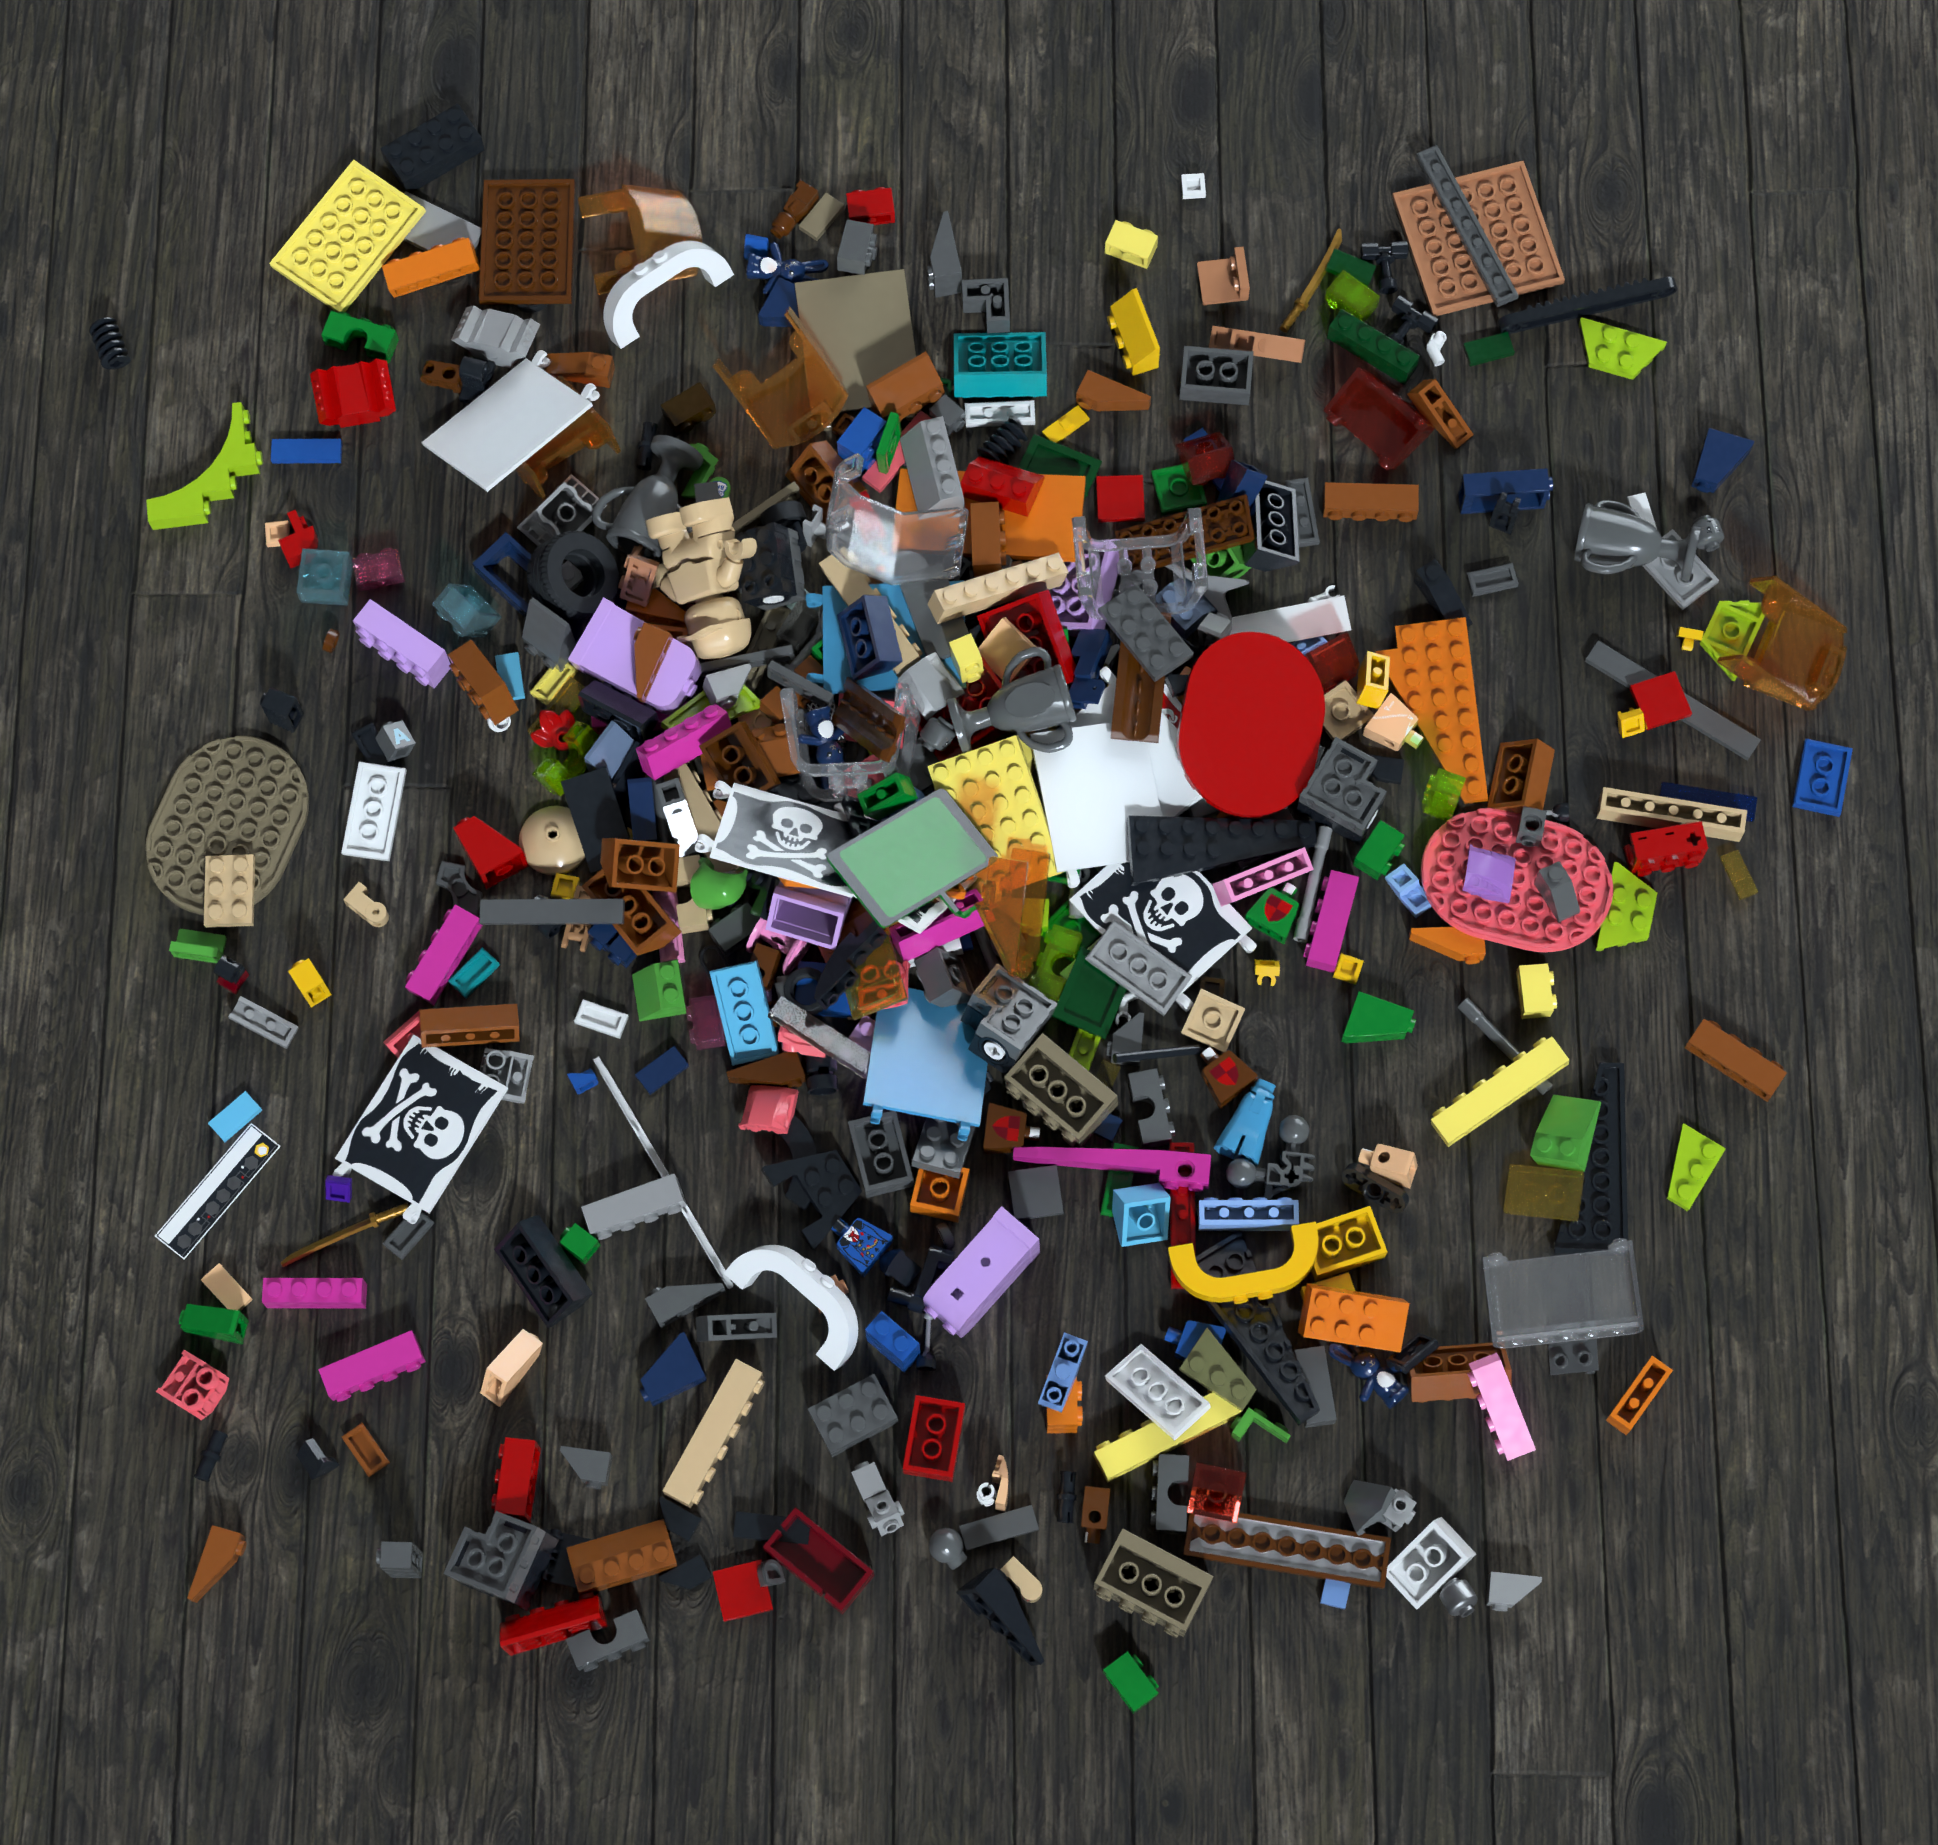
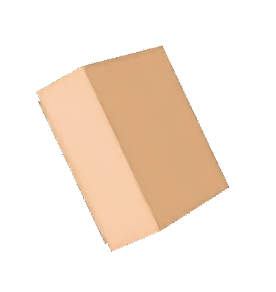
(276, 531)

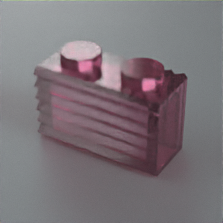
(378, 569)
(707, 1023)

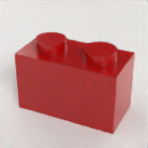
(871, 206)

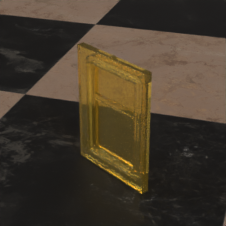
(878, 984)

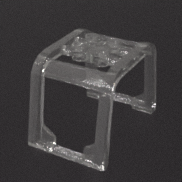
(1090, 582)
(857, 772)

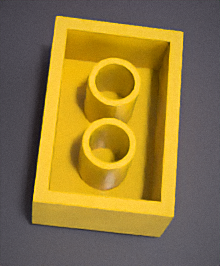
(1347, 1243)

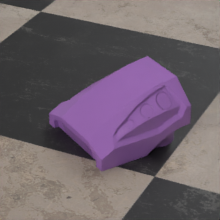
(1489, 874)

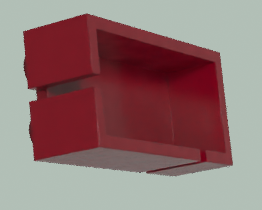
(821, 1564)

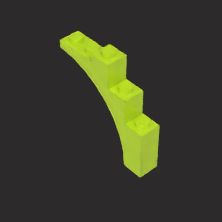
(218, 482)

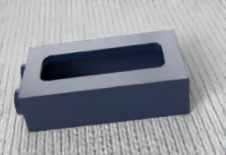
(1481, 490)
(491, 557)

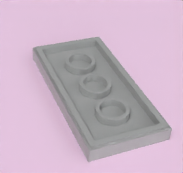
(440, 227)
(1138, 967)

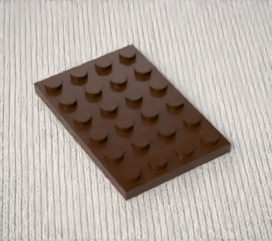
(527, 241)

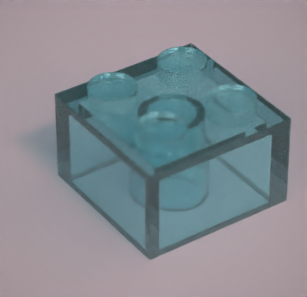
(325, 577)
(466, 611)

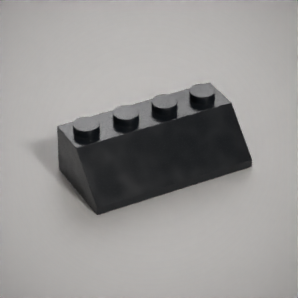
(1274, 529)
(543, 1270)

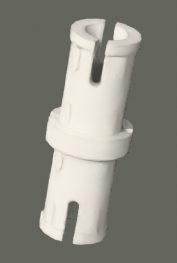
(984, 1489)

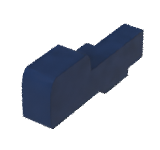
(1090, 655)

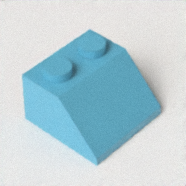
(1141, 1214)

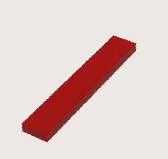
(1182, 1210)

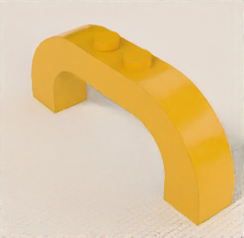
(1249, 1285)

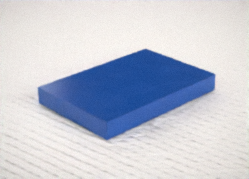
(1822, 777)

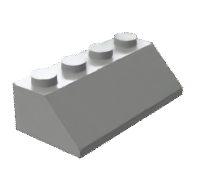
(932, 466)

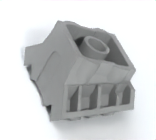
(495, 335)
(564, 510)

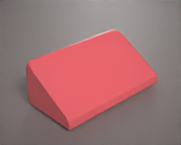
(399, 1039)

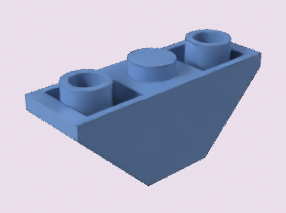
(1063, 1372)

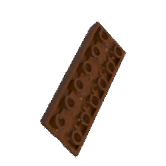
(1224, 526)
(1136, 700)
(869, 720)

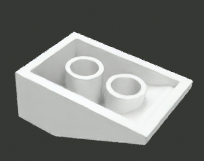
(1429, 1562)

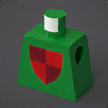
(1274, 912)

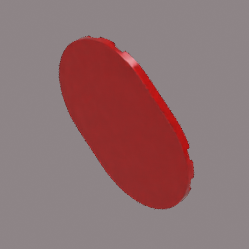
(1250, 724)

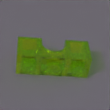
(551, 772)
(1442, 794)
(1060, 943)

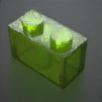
(1352, 296)

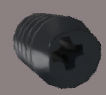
(109, 344)
(1003, 441)

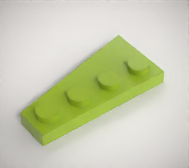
(745, 703)

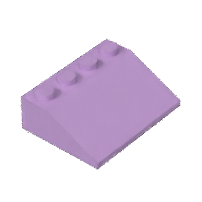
(1066, 599)

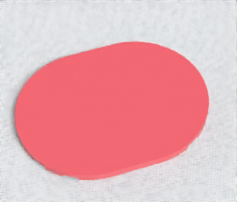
(1526, 919)

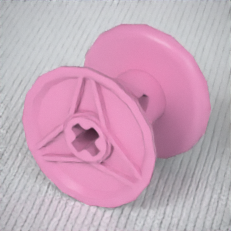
(793, 948)

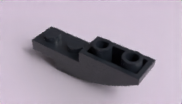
(840, 969)

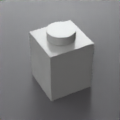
(868, 1480)

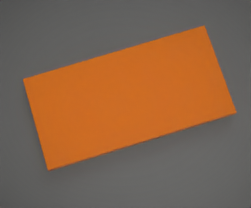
(1031, 537)

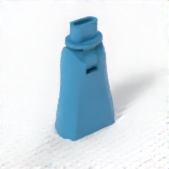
(1248, 1126)

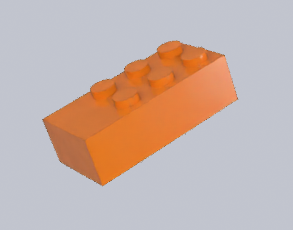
(1353, 1317)

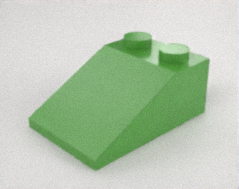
(1566, 1133)

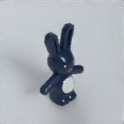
(790, 270)
(824, 737)
(1368, 1368)

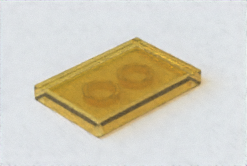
(1544, 1192)

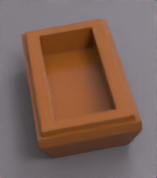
(365, 1449)

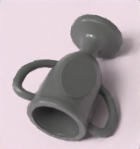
(649, 498)
(1617, 539)
(1021, 706)

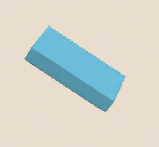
(510, 671)
(235, 1116)

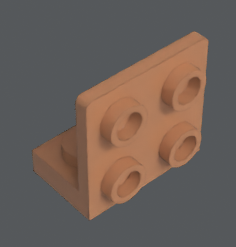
(1224, 279)
(639, 577)

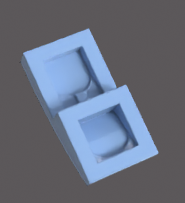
(1408, 890)

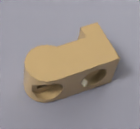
(373, 912)
(1023, 1580)

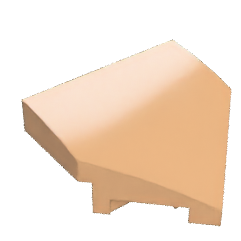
(1000, 1476)

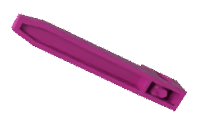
(1155, 1162)

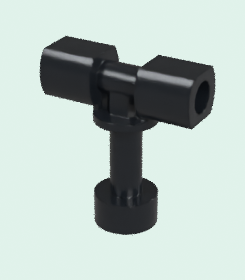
(1385, 256)
(1411, 319)

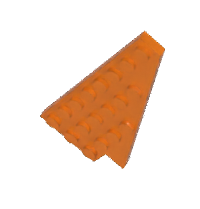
(1437, 685)

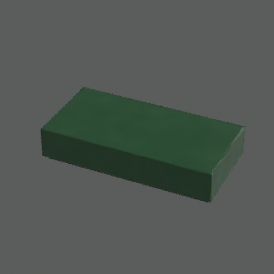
(1354, 266)
(1488, 349)

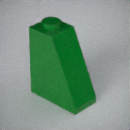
(1377, 1020)
(214, 1323)

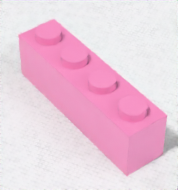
(1262, 876)
(1502, 1407)

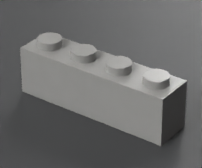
(634, 1206)

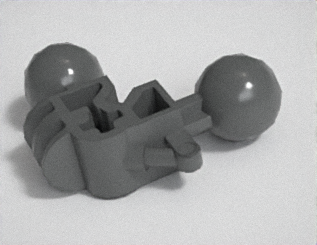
(1293, 1131)

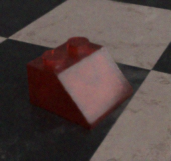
(1205, 458)
(1334, 661)
(1217, 1492)

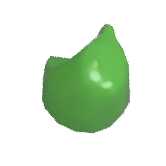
(716, 889)

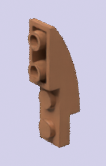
(1262, 344)

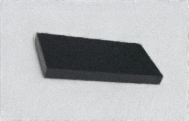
(594, 812)

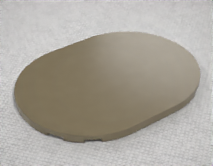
(227, 801)

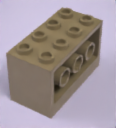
(1060, 1075)
(1160, 1568)

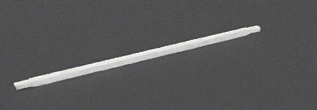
(661, 1169)

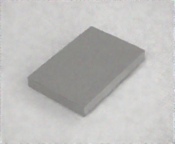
(1668, 576)

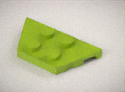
(1617, 349)
(1732, 630)
(1629, 912)

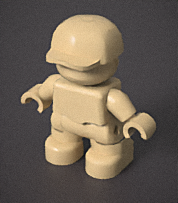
(702, 569)

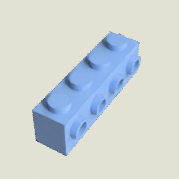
(1247, 1215)

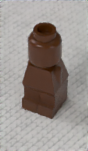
(795, 209)

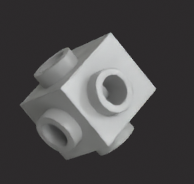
(1399, 1510)
(884, 1513)

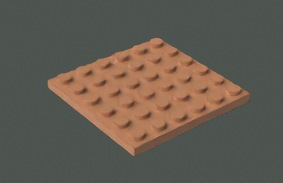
(1512, 222)

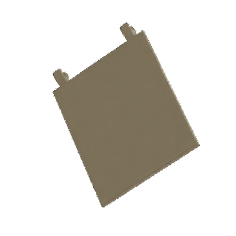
(860, 328)

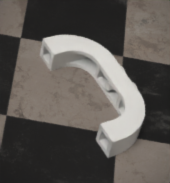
(650, 275)
(813, 1285)

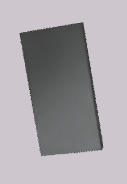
(932, 636)

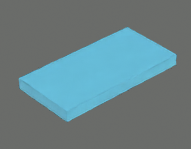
(744, 1012)

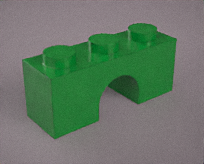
(343, 328)

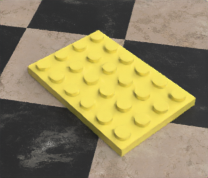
(347, 237)
(998, 798)

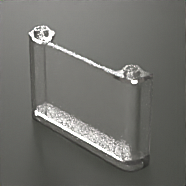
(1563, 1297)

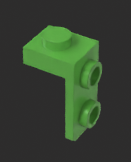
(701, 475)
(1241, 1425)

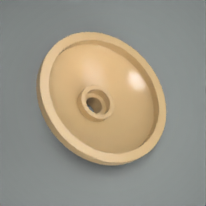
(551, 854)

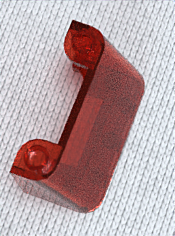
(1378, 418)

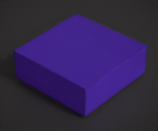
(338, 1188)

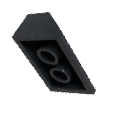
(608, 705)

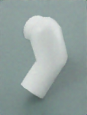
(1434, 346)

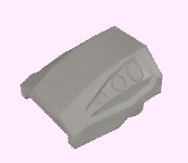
(931, 685)
(509, 1069)

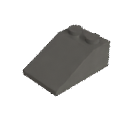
(944, 267)
(547, 636)

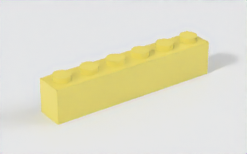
(1499, 1091)
(1148, 1442)

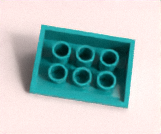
(1000, 364)

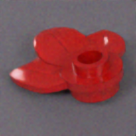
(551, 728)

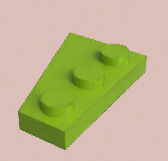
(1692, 1166)

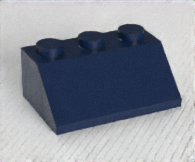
(869, 637)

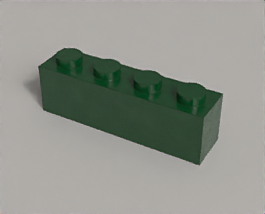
(1373, 346)

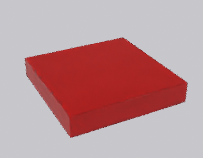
(1120, 498)
(1661, 700)
(741, 1591)

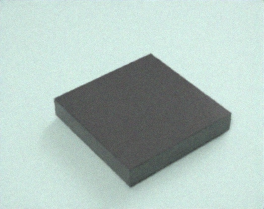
(1035, 1192)

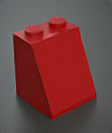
(489, 851)

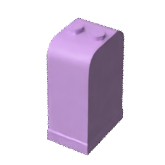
(609, 655)
(808, 914)
(981, 1273)

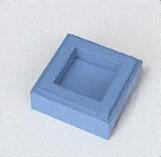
(1335, 1593)

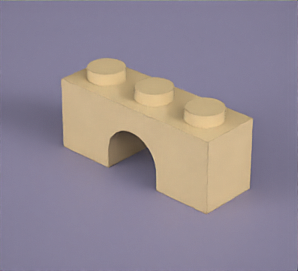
(690, 916)

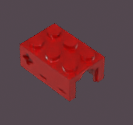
(1665, 852)

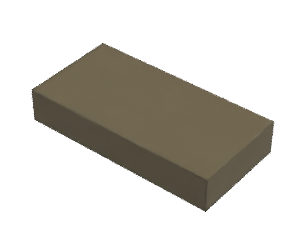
(821, 216)

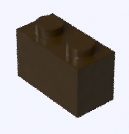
(688, 409)

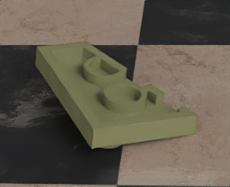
(1217, 1371)

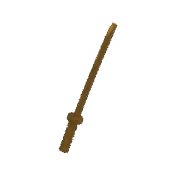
(1301, 303)
(373, 1220)

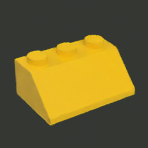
(1134, 333)

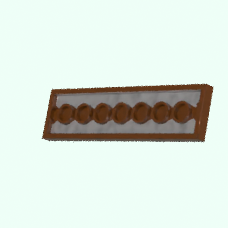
(1290, 1548)

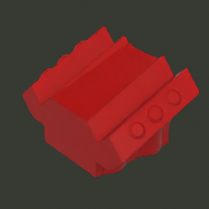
(353, 393)

